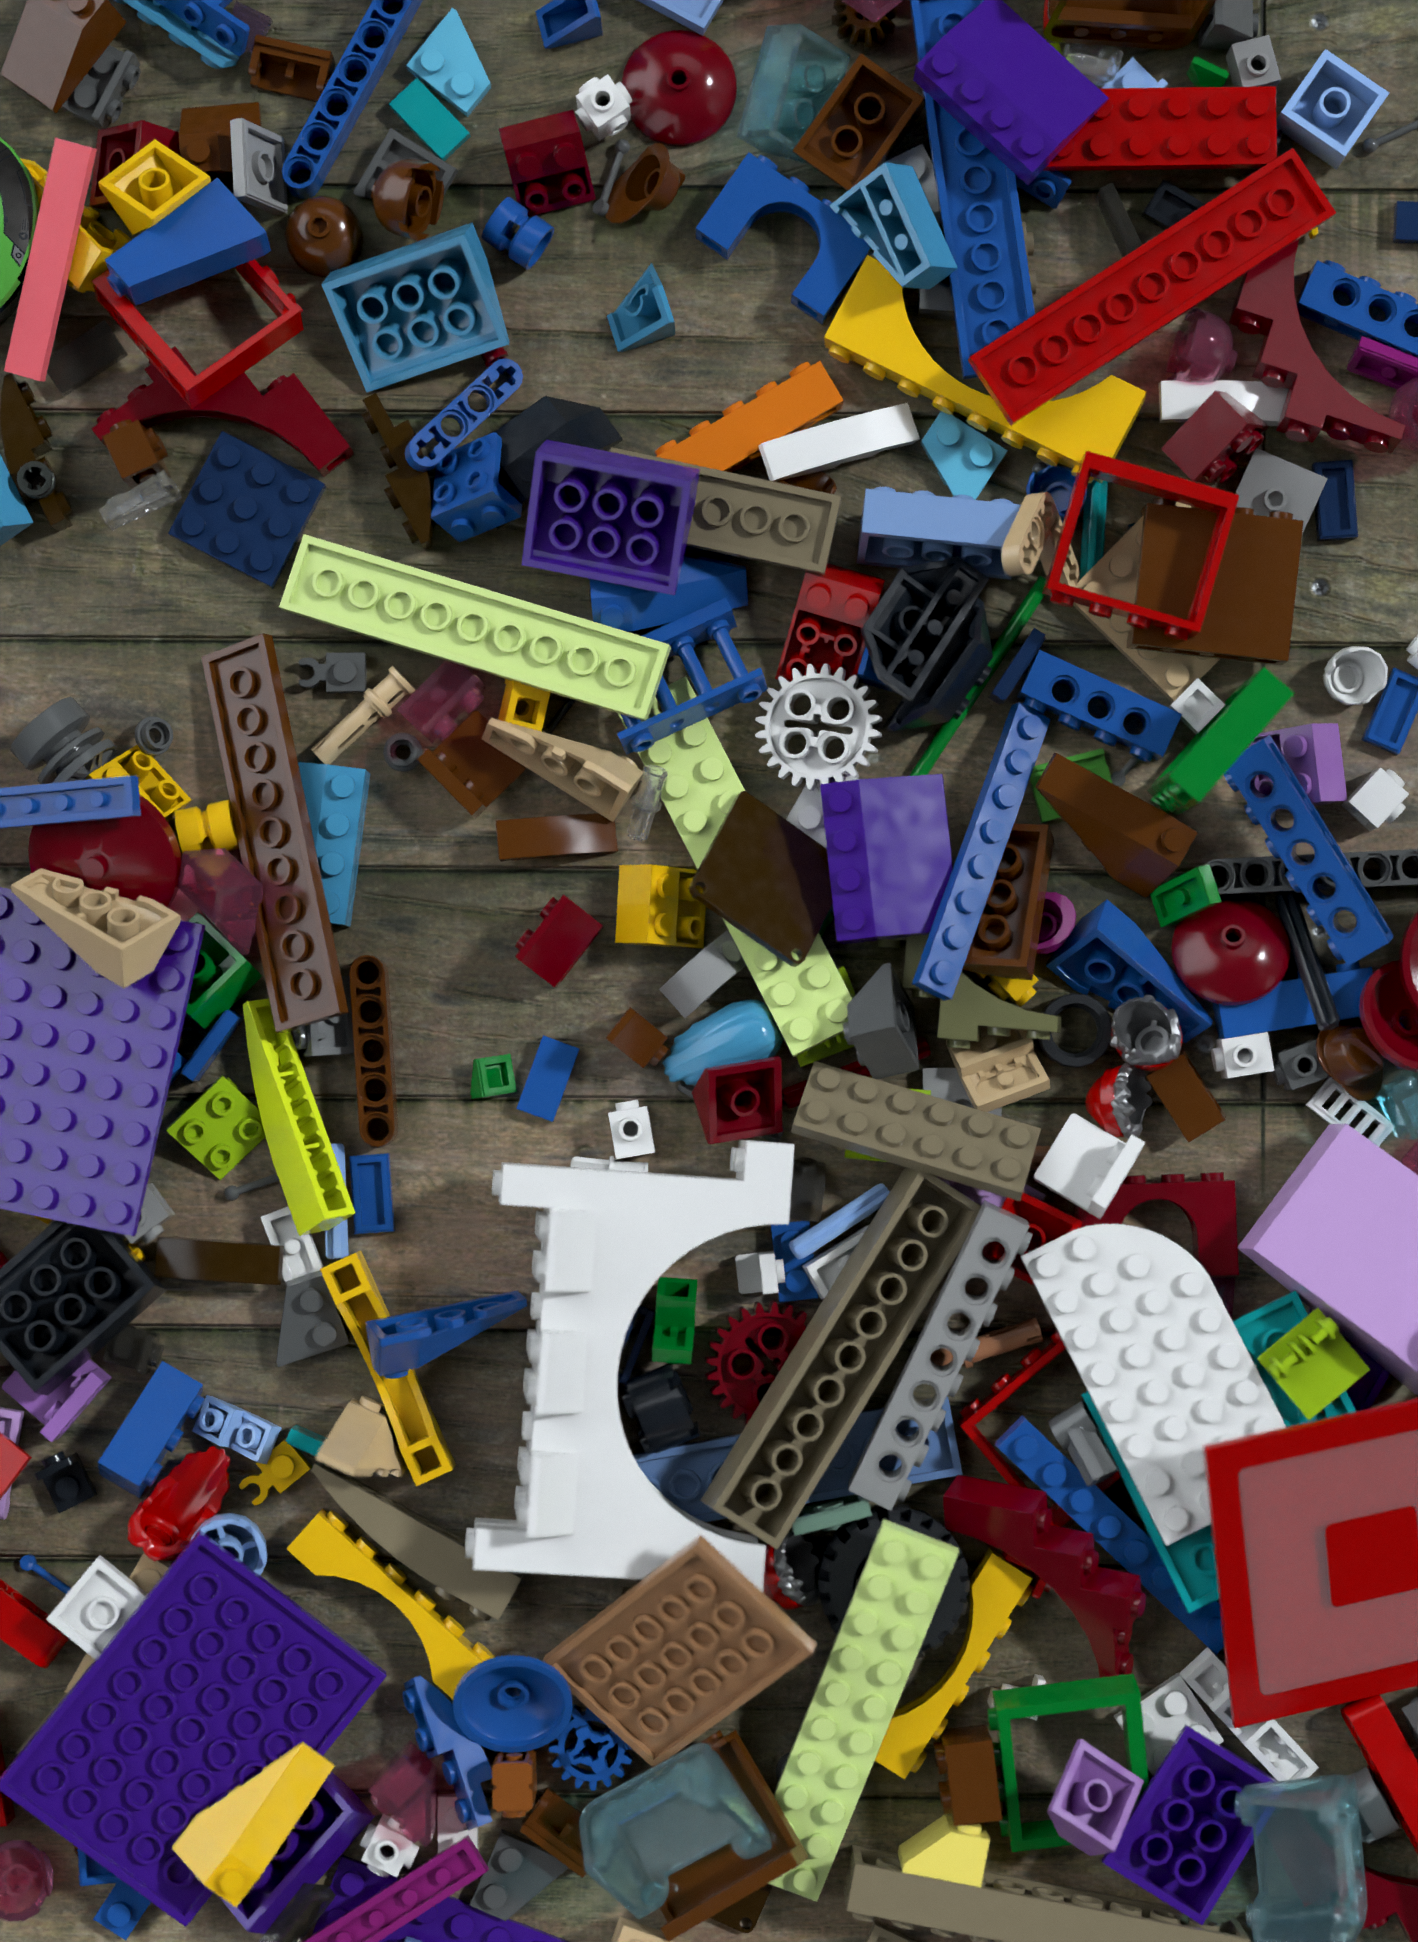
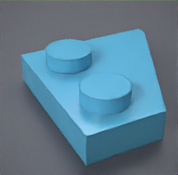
(451, 65)
(961, 455)

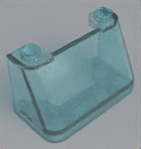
(666, 1823)
(1306, 1859)

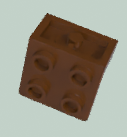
(471, 767)

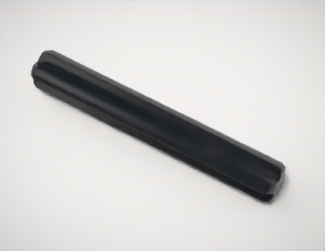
(1307, 961)

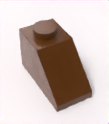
(638, 1039)

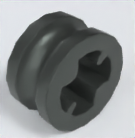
(46, 473)

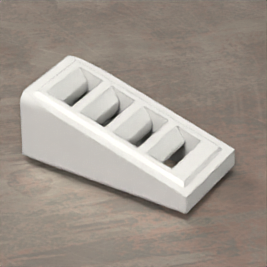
(1371, 1115)

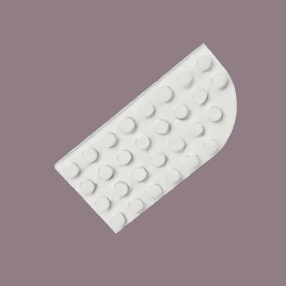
(1153, 1360)

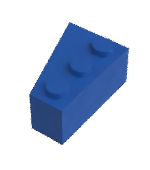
(151, 1430)

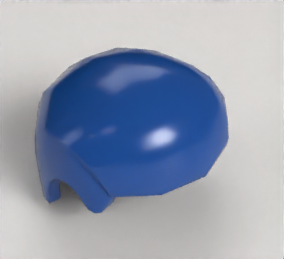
(1056, 481)

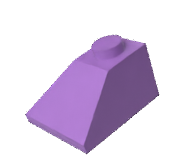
(1093, 1800)

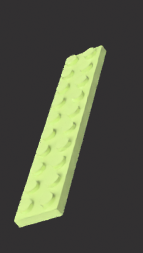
(475, 627)
(698, 792)
(859, 1695)

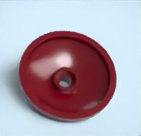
(686, 111)
(1231, 970)
(1381, 1011)

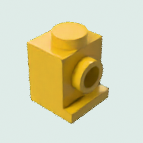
(536, 705)
(1015, 989)

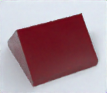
(740, 1100)

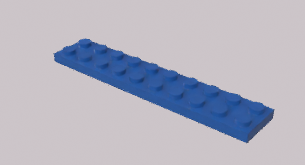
(975, 208)

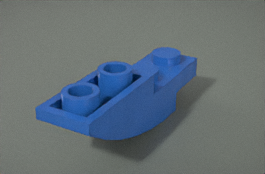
(464, 1760)

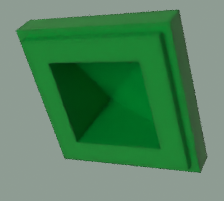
(1206, 74)
(492, 1076)

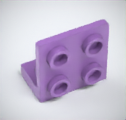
(65, 1403)

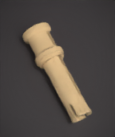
(376, 704)

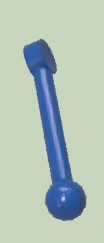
(29, 1562)

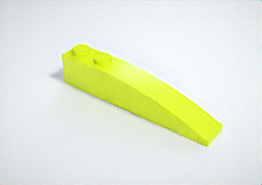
(294, 1126)

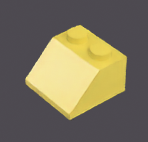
(947, 1852)

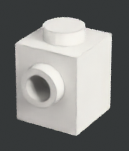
(1377, 799)
(1243, 1055)
(631, 1130)

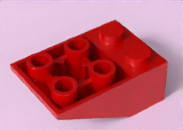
(829, 622)

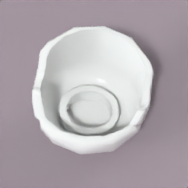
(1355, 675)

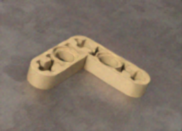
(1034, 537)

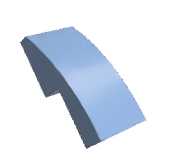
(236, 1429)

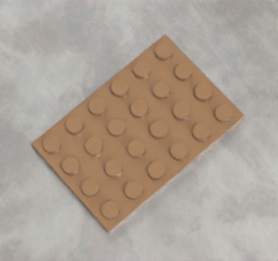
(679, 1652)

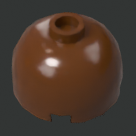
(408, 198)
(323, 236)

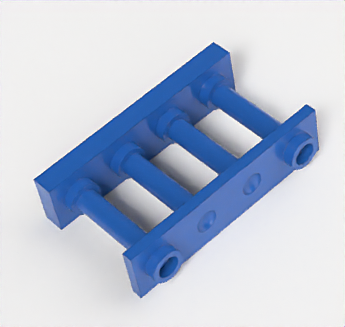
(683, 635)

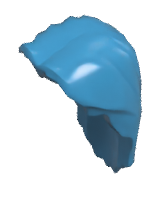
(729, 1036)

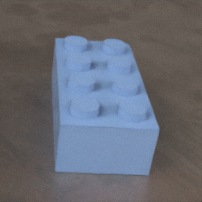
(925, 528)

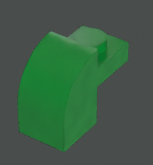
(675, 1320)

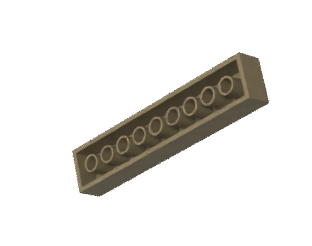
(842, 1356)
(1015, 1908)

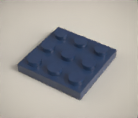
(247, 509)

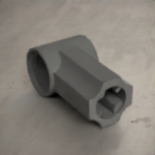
(1080, 1436)

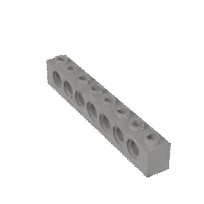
(868, 1477)

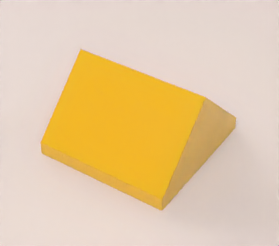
(151, 186)

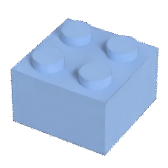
(1331, 109)

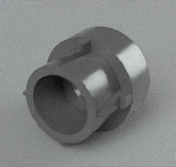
(1375, 1812)

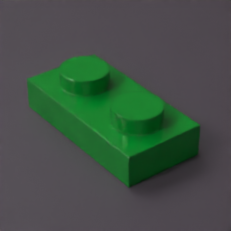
(1185, 896)

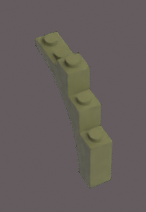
(971, 1005)

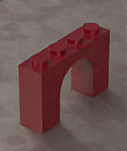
(1205, 1202)

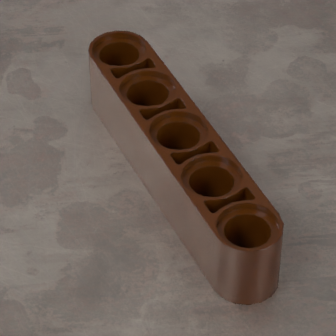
(362, 1034)

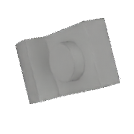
(703, 975)

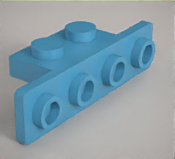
(183, 33)

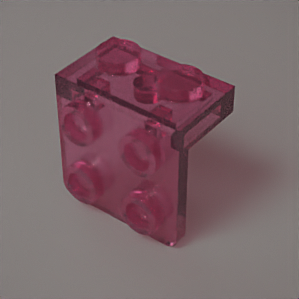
(442, 700)

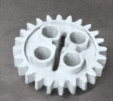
(823, 692)

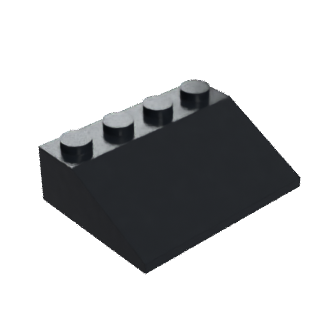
(69, 1300)

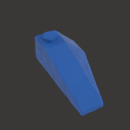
(699, 585)
(1120, 963)
(422, 1335)

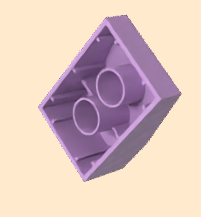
(1349, 1245)

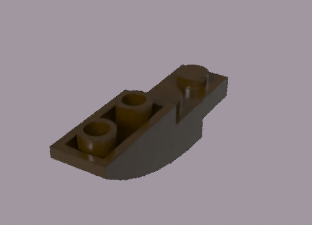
(25, 441)
(407, 486)

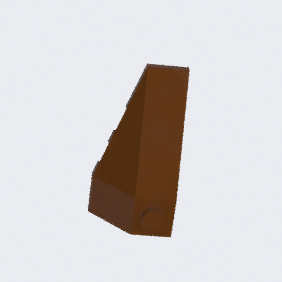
(1124, 832)

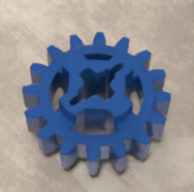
(576, 1754)

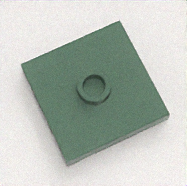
(831, 1514)

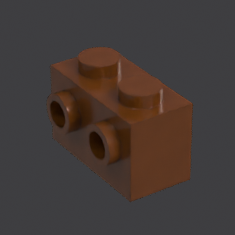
(136, 451)

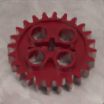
(742, 1387)

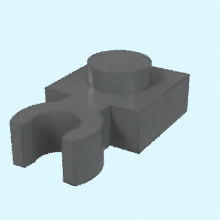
(341, 672)

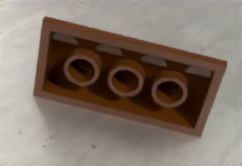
(1013, 912)

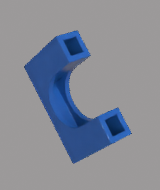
(761, 190)

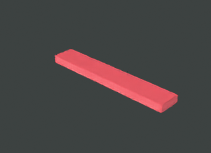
(50, 259)

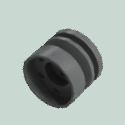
(58, 742)

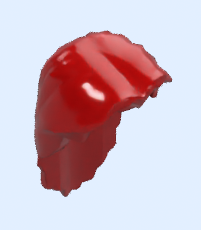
(180, 1504)

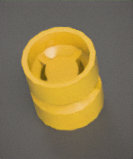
(207, 828)

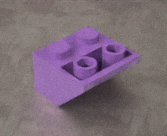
(1315, 759)

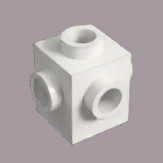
(603, 119)
(383, 1861)

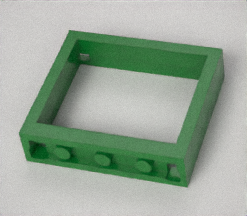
(1219, 743)
(1053, 1699)

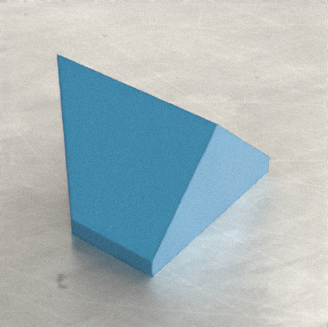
(643, 314)

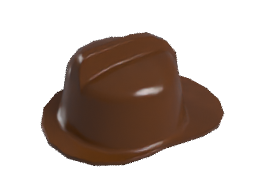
(645, 185)
(1351, 1060)

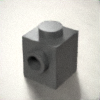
(1297, 1066)

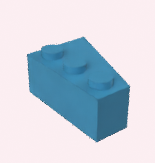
(898, 225)

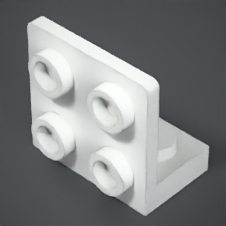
(1087, 1164)

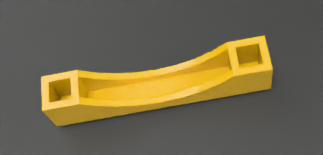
(402, 1397)
(333, 1551)
(994, 1593)

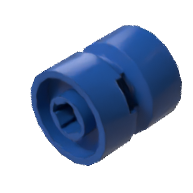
(528, 241)

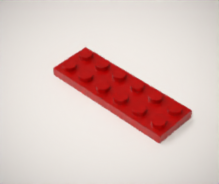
(1176, 130)

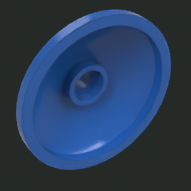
(512, 1703)

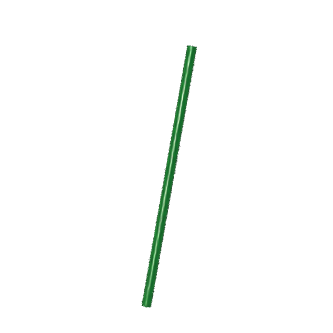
(949, 728)

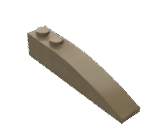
(421, 1545)

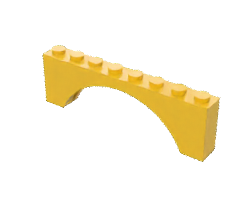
(878, 335)

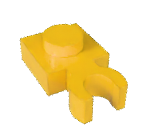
(281, 1471)

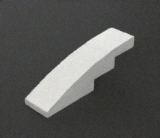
(1181, 400)
(838, 442)
(1264, 1739)

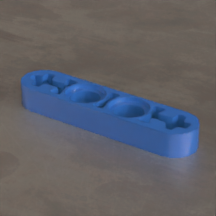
(463, 414)

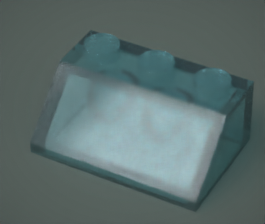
(789, 88)

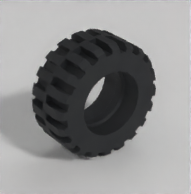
(853, 1544)

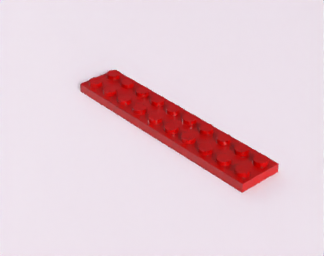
(1151, 286)

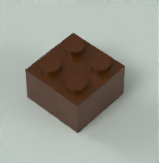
(970, 1775)

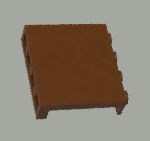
(1252, 592)
(722, 1875)

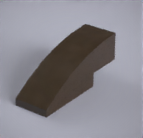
(219, 1260)

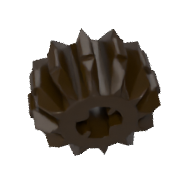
(862, 30)

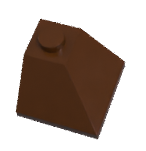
(207, 136)

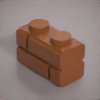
(514, 1782)

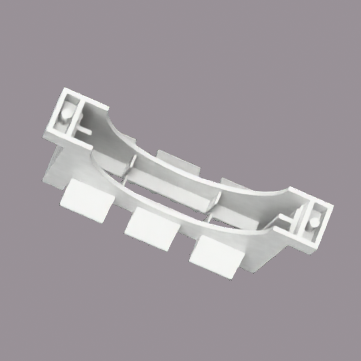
(601, 1251)

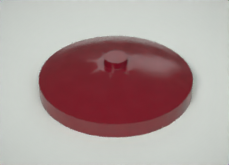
(120, 853)

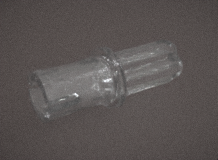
(646, 802)

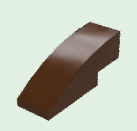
(555, 836)

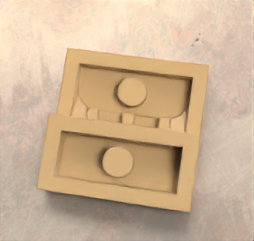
(999, 1070)

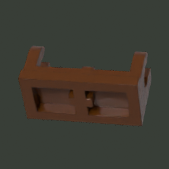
(290, 68)
(1187, 1097)
(556, 1829)

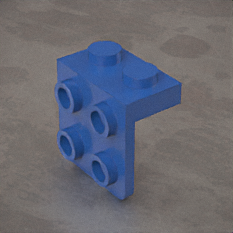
(468, 492)

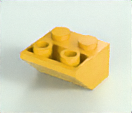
(153, 780)
(658, 908)

